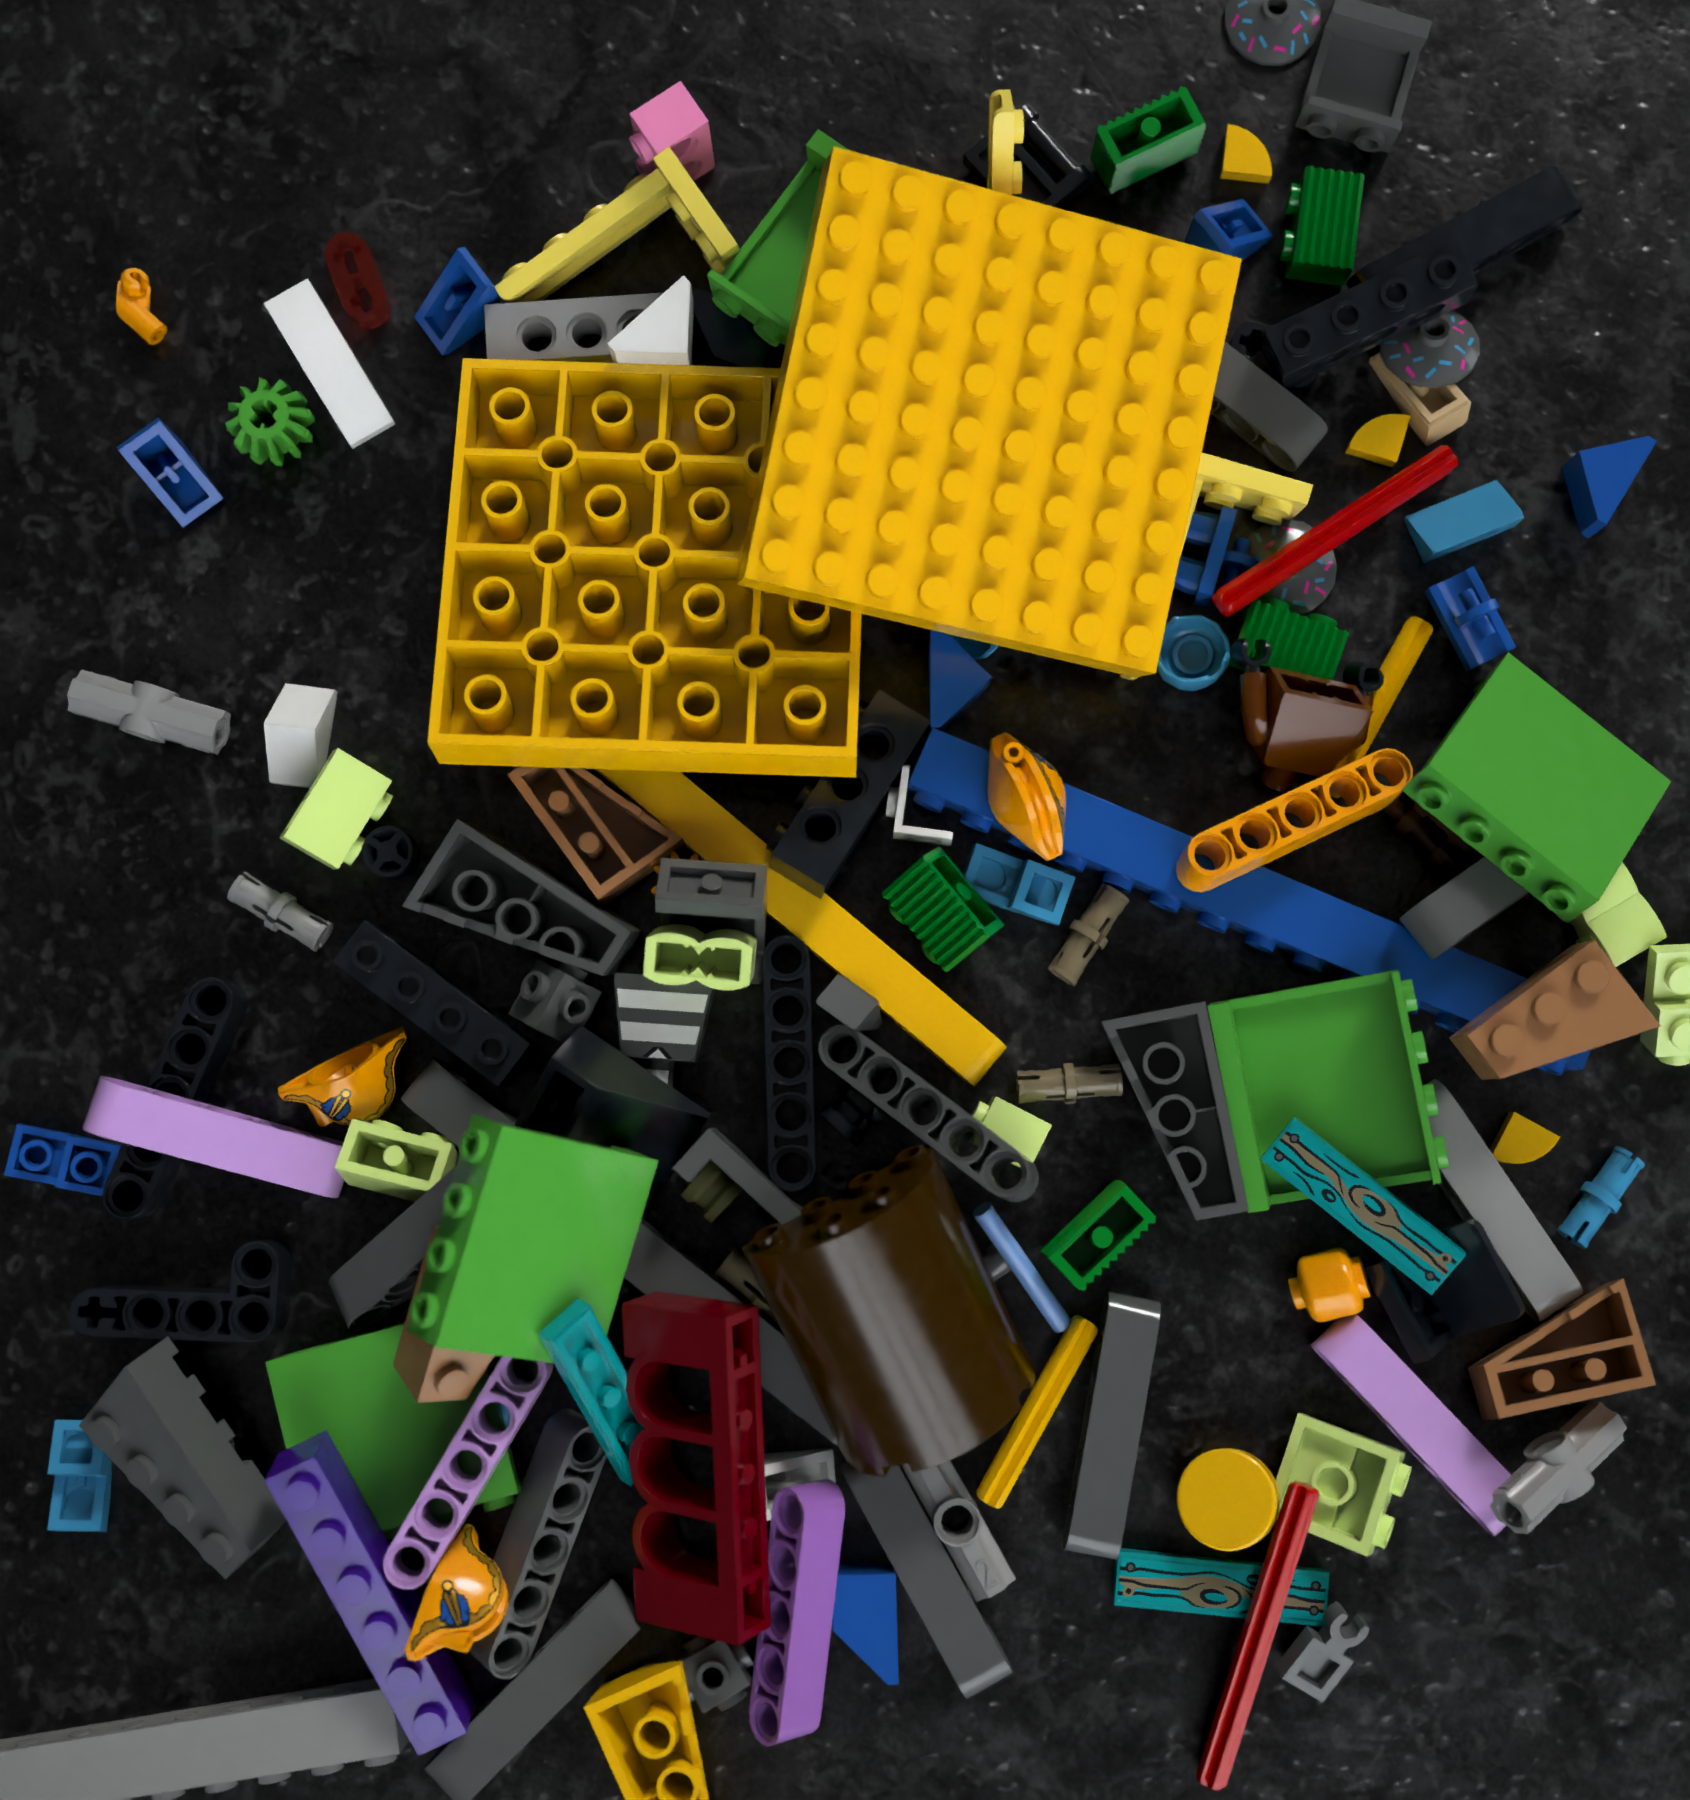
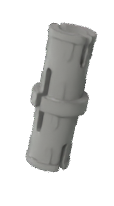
(280, 911)

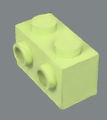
(337, 810)
(394, 1161)

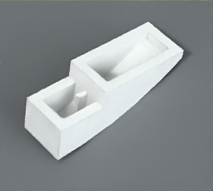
(329, 363)

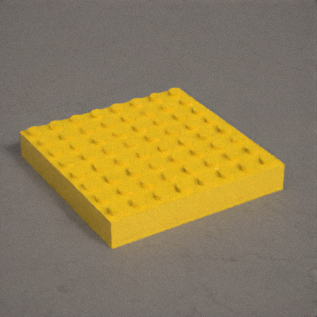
(988, 417)
(600, 588)

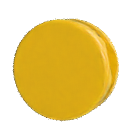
(1228, 1499)

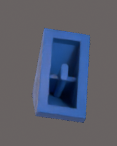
(1228, 229)
(456, 303)
(170, 471)
(1600, 479)
(953, 680)

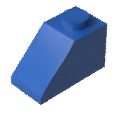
(868, 1615)

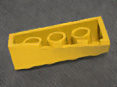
(649, 1734)

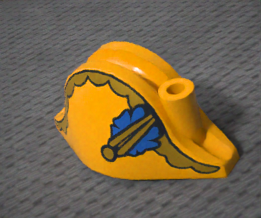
(1026, 796)
(352, 1084)
(461, 1600)

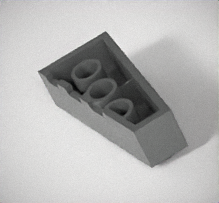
(509, 896)
(1181, 1091)
(184, 1459)

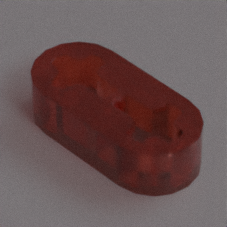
(366, 277)

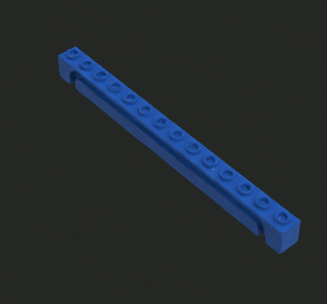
(1259, 904)

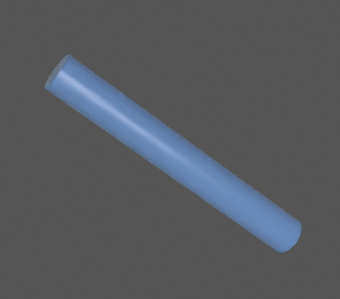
(1022, 1267)

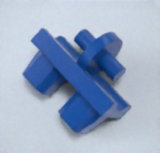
(1213, 533)
(1470, 619)

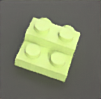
(1669, 1002)
(1352, 1480)

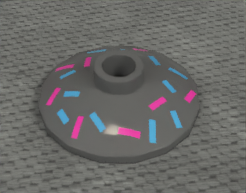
(1271, 37)
(1434, 352)
(1308, 586)

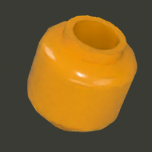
(1330, 1285)

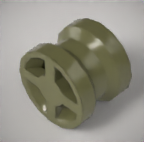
(712, 1191)

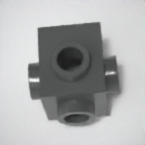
(555, 1000)
(733, 1662)

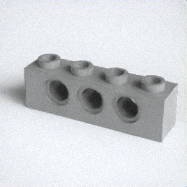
(516, 325)

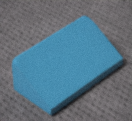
(1462, 520)

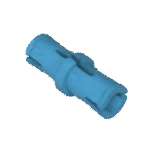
(1600, 1197)

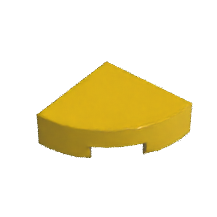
(1244, 157)
(1380, 439)
(1521, 1140)

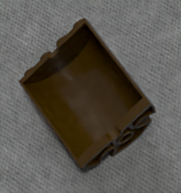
(894, 1318)

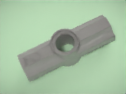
(149, 712)
(1558, 1467)
(970, 1547)

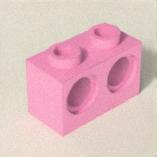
(672, 122)

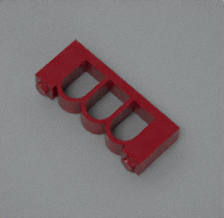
(671, 1585)

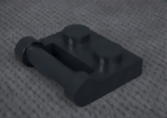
(1035, 182)

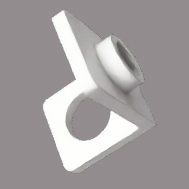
(896, 809)

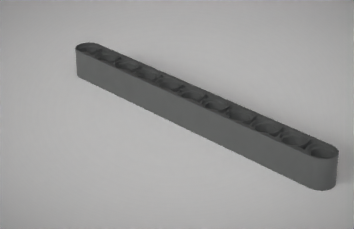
(655, 1261)

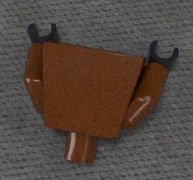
(1300, 718)

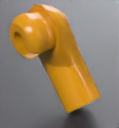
(134, 306)

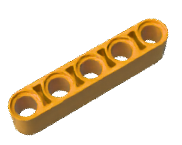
(1312, 806)

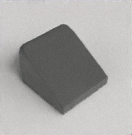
(850, 1005)

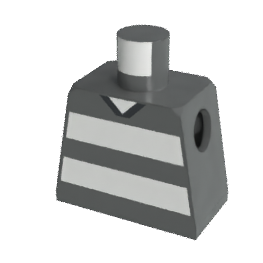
(661, 1021)

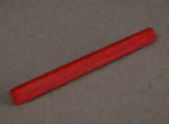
(1334, 530)
(1257, 1635)

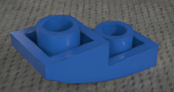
(61, 1159)

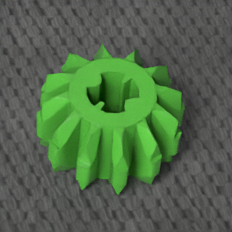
(257, 408)

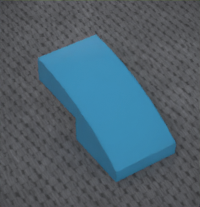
(1018, 884)
(80, 1481)

